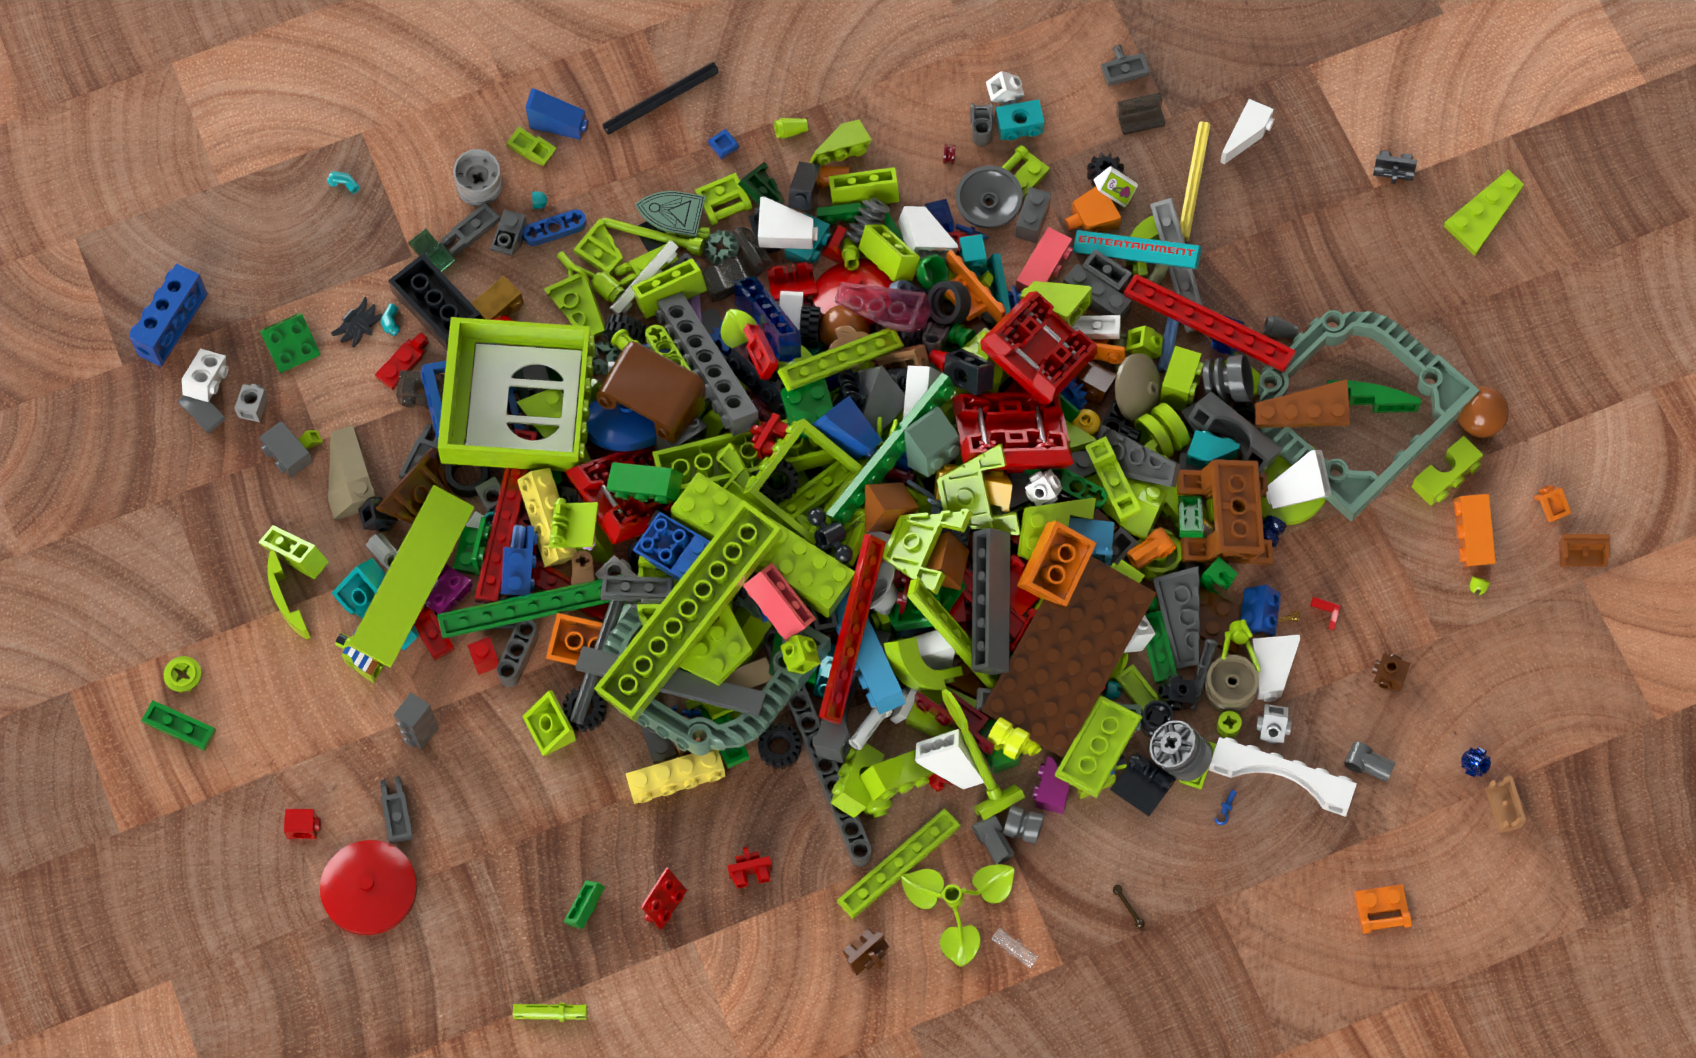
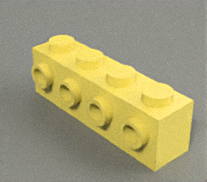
(539, 498)
(674, 775)

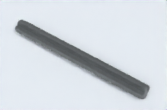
(590, 680)

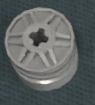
(474, 167)

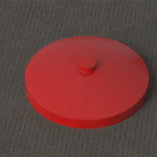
(829, 282)
(368, 887)

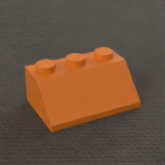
(1056, 563)
(570, 636)

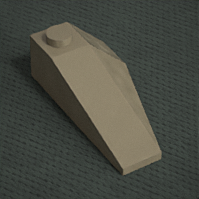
(348, 475)

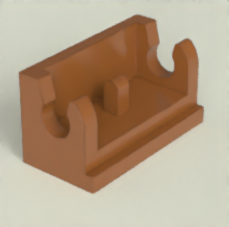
(1584, 550)

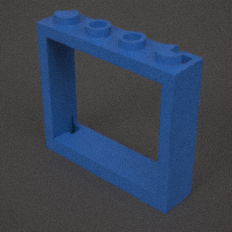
(434, 401)

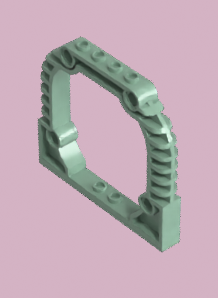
(1448, 396)
(732, 733)

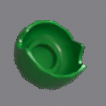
(931, 271)

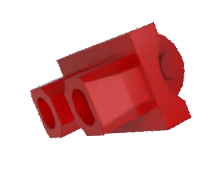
(766, 434)
(749, 864)

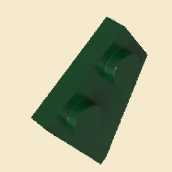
(758, 185)

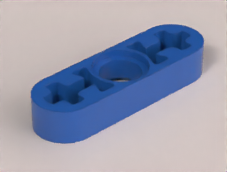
(558, 219)

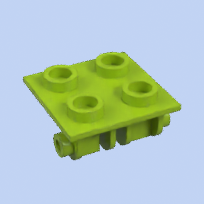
(573, 524)

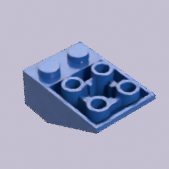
(670, 546)

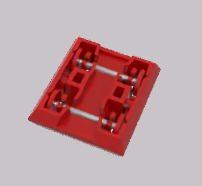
(1038, 348)
(1029, 431)
(615, 516)

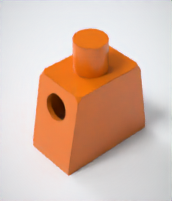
(1093, 213)

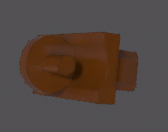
(868, 954)

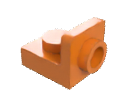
(1553, 502)

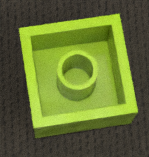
(1181, 378)

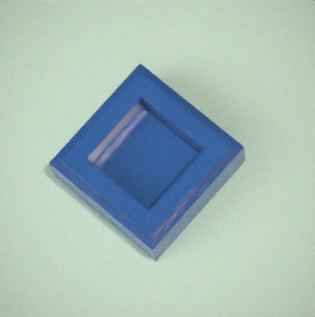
(723, 144)

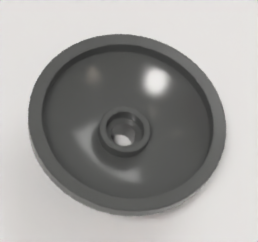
(986, 185)

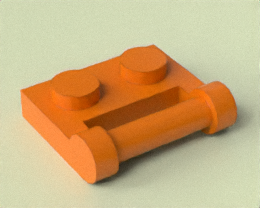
(1382, 901)

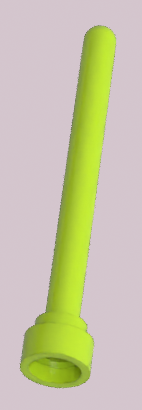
(694, 245)

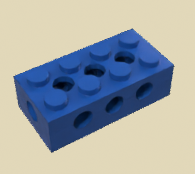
(168, 314)

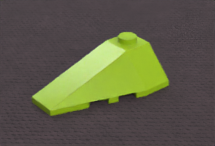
(1150, 498)

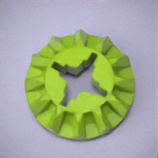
(182, 664)

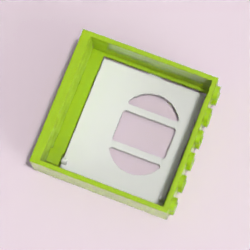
(488, 436)

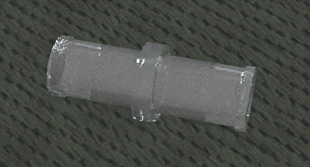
(1015, 948)

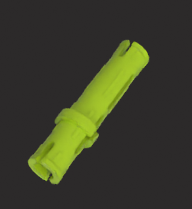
(544, 1011)

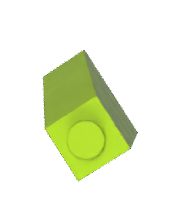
(1068, 299)

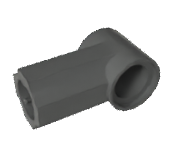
(1363, 759)
(991, 835)

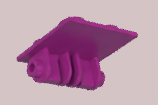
(448, 587)

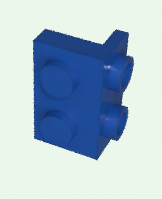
(1261, 609)

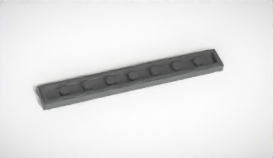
(684, 685)

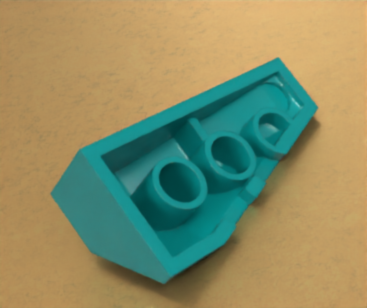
(359, 590)

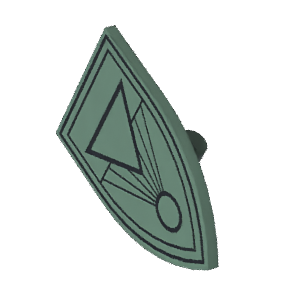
(673, 211)

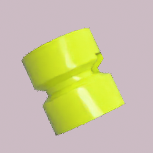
(1008, 738)

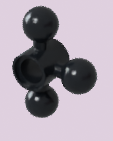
(829, 536)

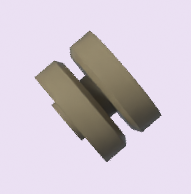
(1231, 684)

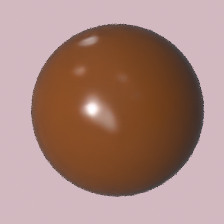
(837, 317)
(1485, 413)

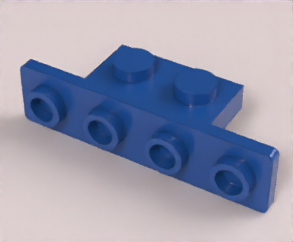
(518, 566)

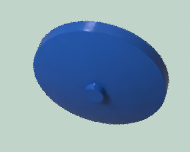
(619, 428)

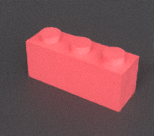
(1046, 259)
(779, 602)

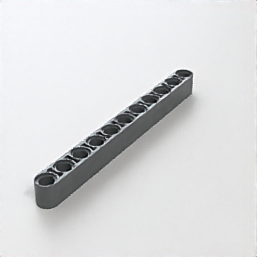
(825, 778)

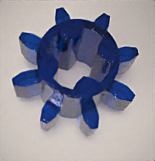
(1476, 762)

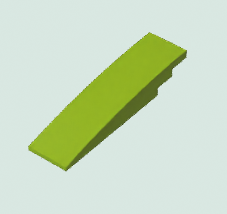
(411, 576)

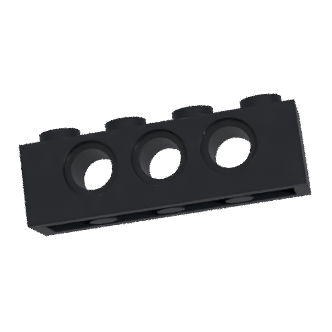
(765, 390)

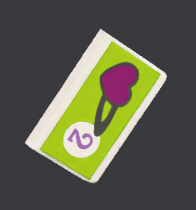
(1116, 186)

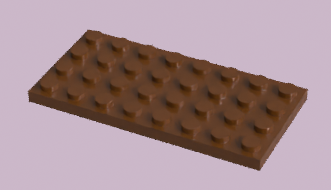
(1069, 657)

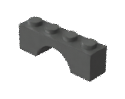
(1215, 415)

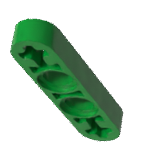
(1069, 477)

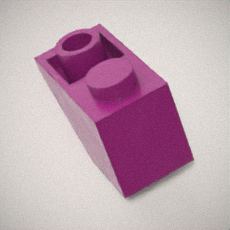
(1052, 791)

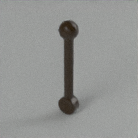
(1117, 890)

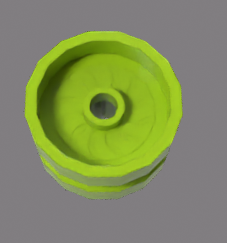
(1164, 428)

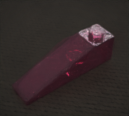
(886, 306)

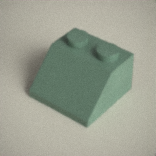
(931, 442)

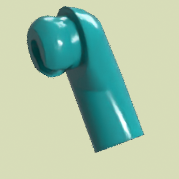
(343, 178)
(388, 321)

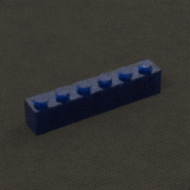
(779, 329)

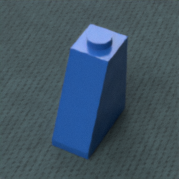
(555, 116)
(849, 429)

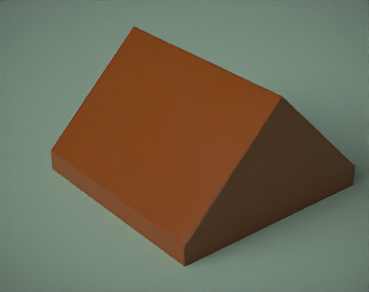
(885, 504)
(950, 558)

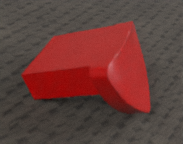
(831, 250)
(1329, 607)

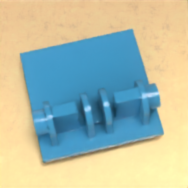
(1099, 532)

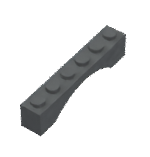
(832, 738)

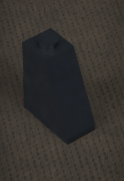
(805, 186)

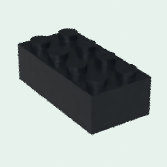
(431, 297)

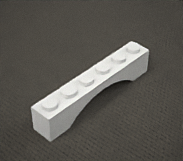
(1236, 759)

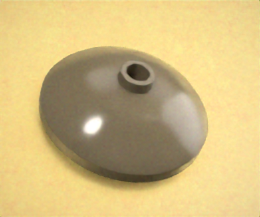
(1137, 386)

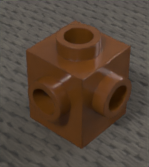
(1390, 672)

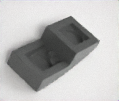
(203, 412)

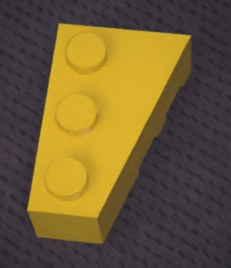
(997, 484)

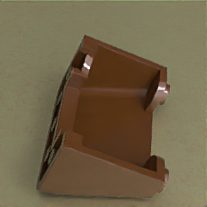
(654, 389)

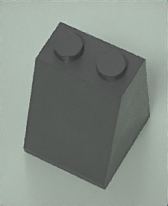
(883, 398)

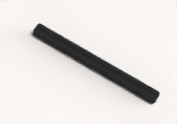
(660, 98)

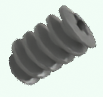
(870, 216)

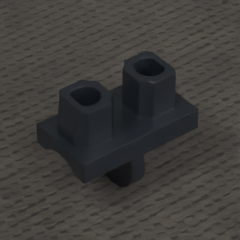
(1395, 167)

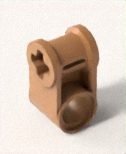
(584, 573)

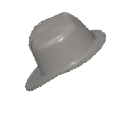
(885, 591)

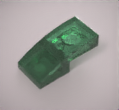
(435, 252)

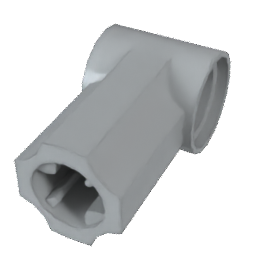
(382, 550)

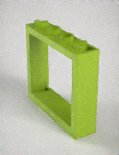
(769, 464)

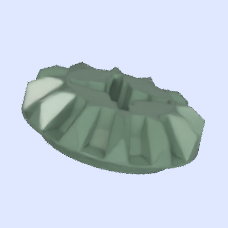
(715, 239)
(613, 353)

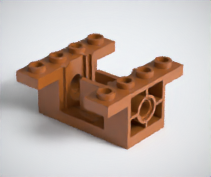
(1238, 526)

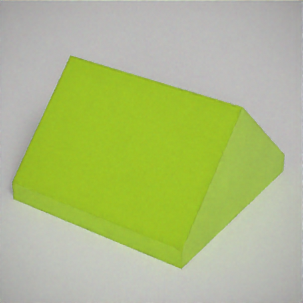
(549, 724)

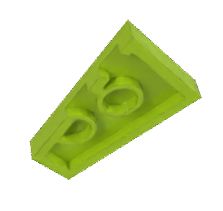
(577, 302)

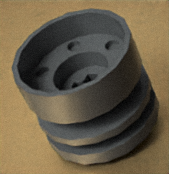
(1229, 380)
(1180, 750)

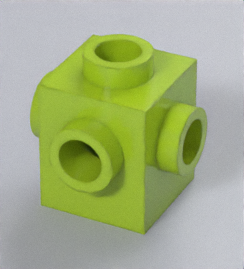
(1144, 341)
(800, 654)

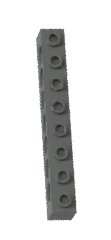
(706, 360)

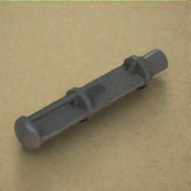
(1203, 668)

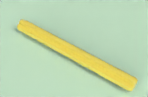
(1194, 179)

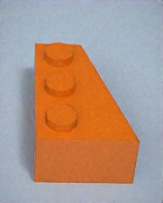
(1474, 530)

